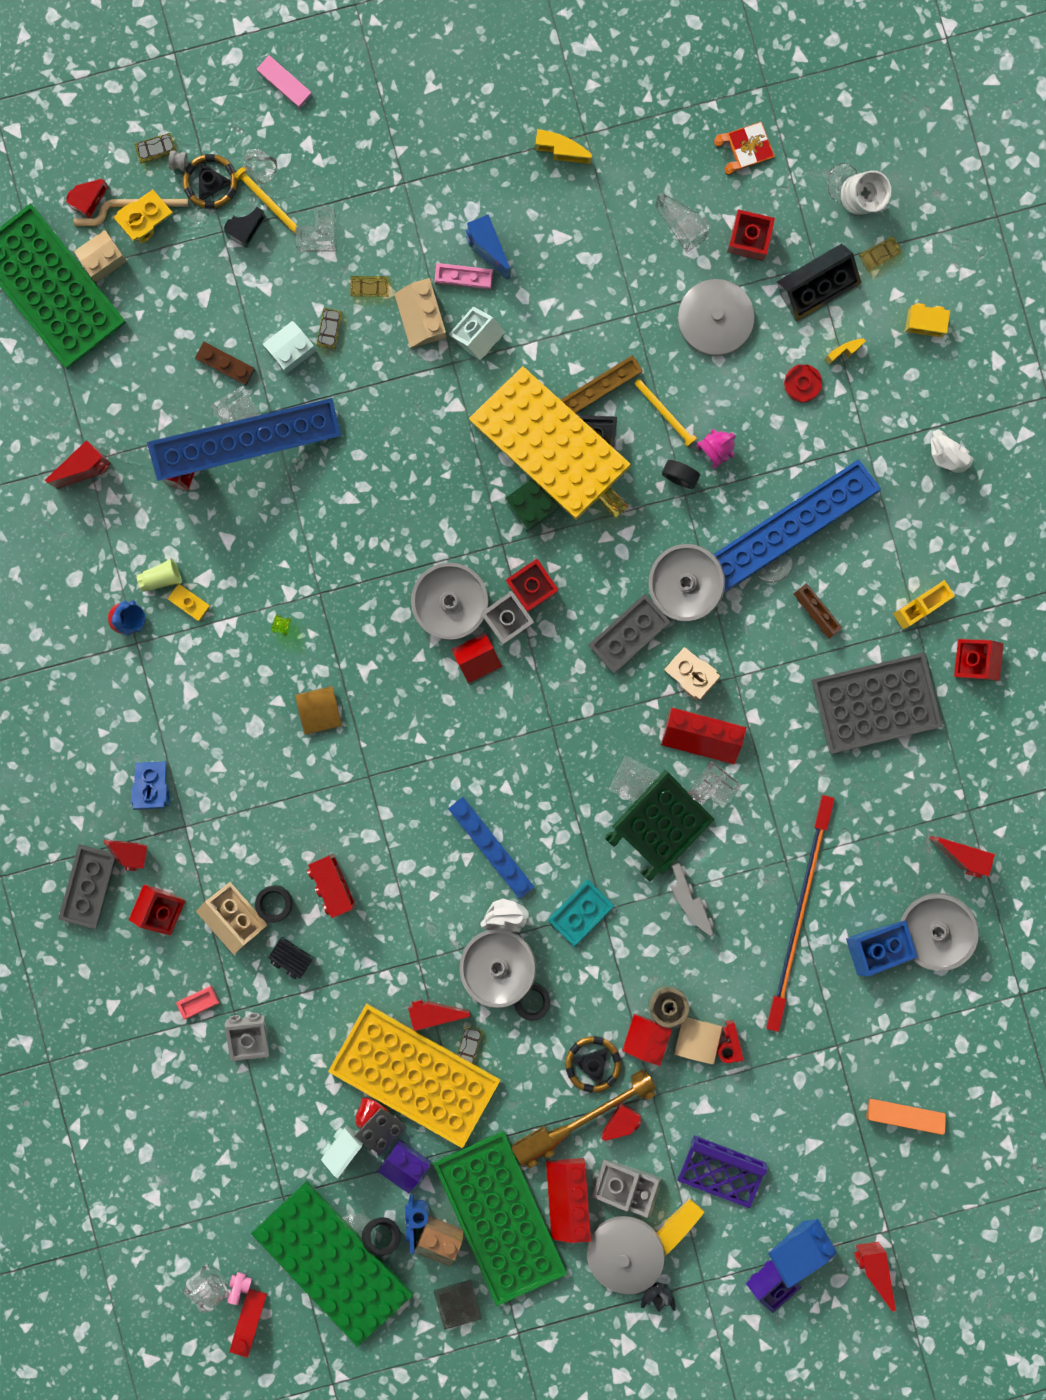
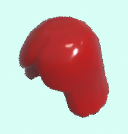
(366, 1111)

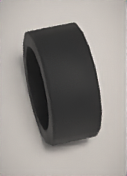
(680, 474)
(259, 903)
(539, 1014)
(395, 1238)

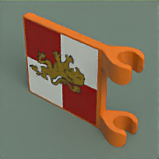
(748, 146)

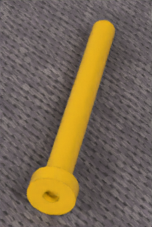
(241, 175)
(665, 413)

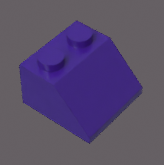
(404, 1166)
(770, 1287)

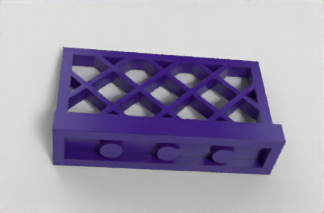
(732, 1159)

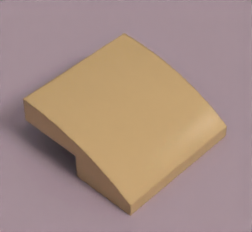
(698, 1040)

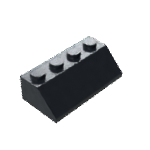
(819, 281)

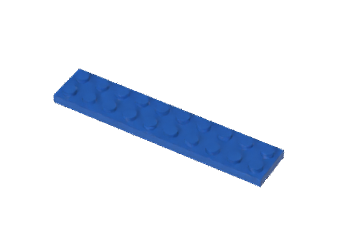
(243, 439)
(796, 523)

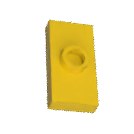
(188, 602)

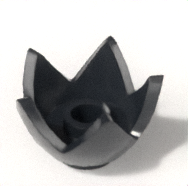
(660, 1296)

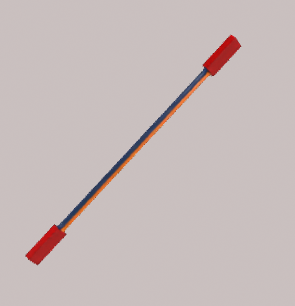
(778, 1003)

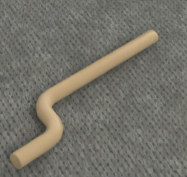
(122, 203)

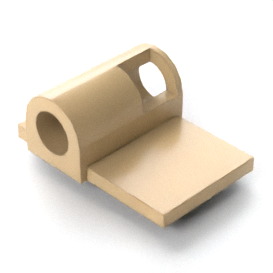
(693, 674)

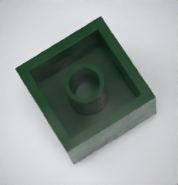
(531, 504)

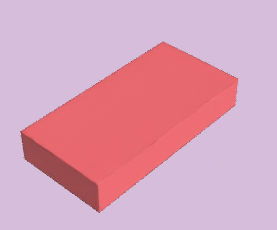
(197, 1002)

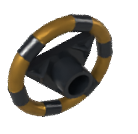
(210, 181)
(593, 1064)

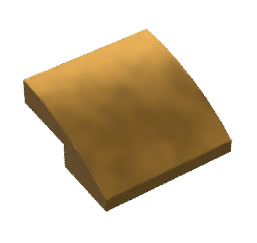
(318, 710)

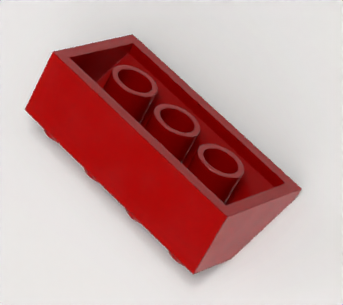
(703, 735)
(568, 1200)

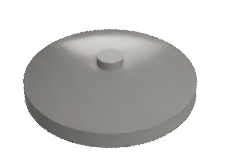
(715, 317)
(686, 582)
(449, 601)
(941, 931)
(497, 968)
(626, 1255)

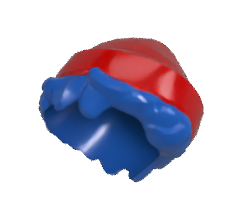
(126, 618)

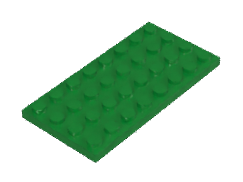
(53, 288)
(500, 1218)
(332, 1263)

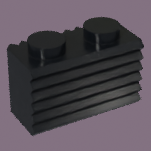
(290, 958)

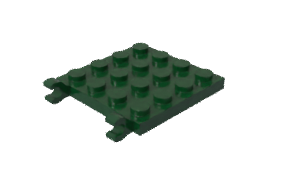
(661, 824)

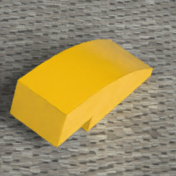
(562, 147)
(923, 604)
(679, 1225)

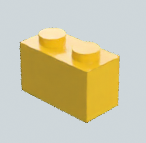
(927, 320)

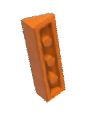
(906, 1116)

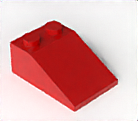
(81, 465)
(971, 859)
(873, 1261)

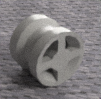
(178, 160)

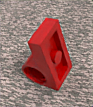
(733, 1043)

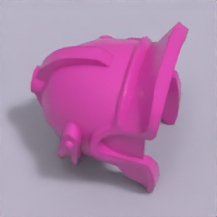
(718, 446)

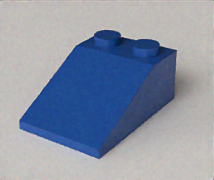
(487, 245)
(881, 948)
(802, 1252)

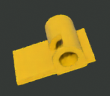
(142, 216)

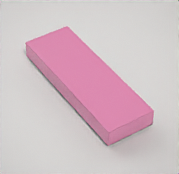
(284, 81)
(463, 276)

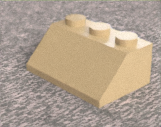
(420, 313)
(231, 917)

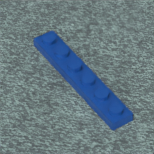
(491, 847)

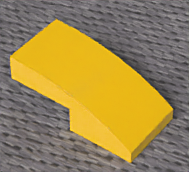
(847, 348)

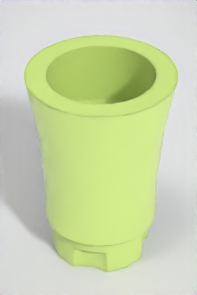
(159, 576)

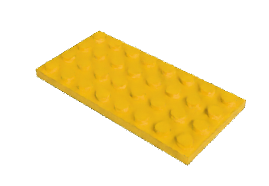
(550, 442)
(414, 1075)

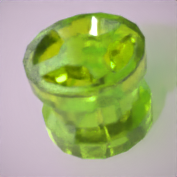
(281, 625)

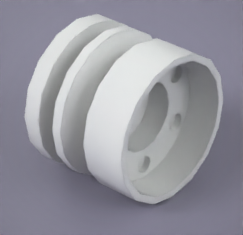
(875, 191)

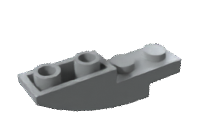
(693, 907)

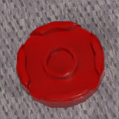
(803, 383)

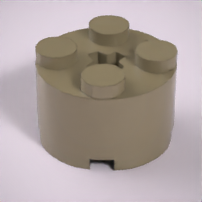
(669, 1017)

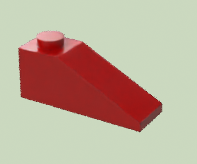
(431, 1014)
(248, 1323)

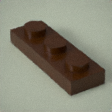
(224, 363)
(817, 611)

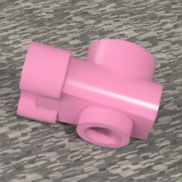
(239, 1285)

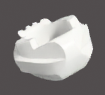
(949, 453)
(506, 916)

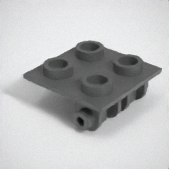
(380, 1131)

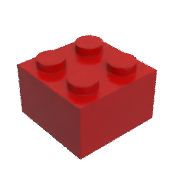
(750, 235)
(532, 585)

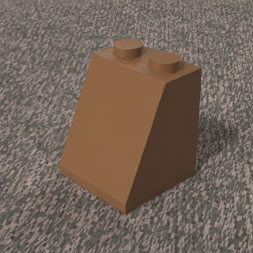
(439, 1241)

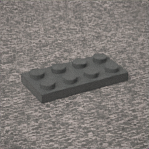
(629, 633)
(87, 886)

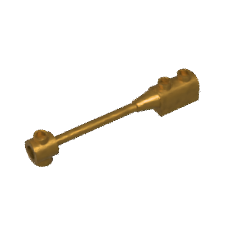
(542, 1141)

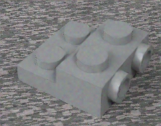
(247, 1037)

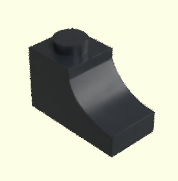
(244, 228)

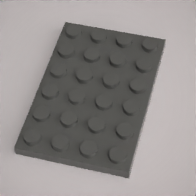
(876, 703)

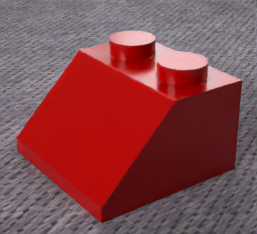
(978, 659)
(156, 910)
(646, 1039)

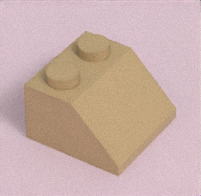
(100, 256)

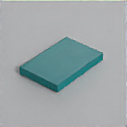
(581, 912)

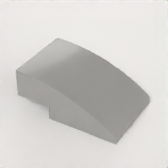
(627, 1188)

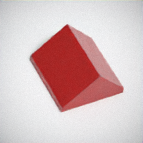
(476, 658)

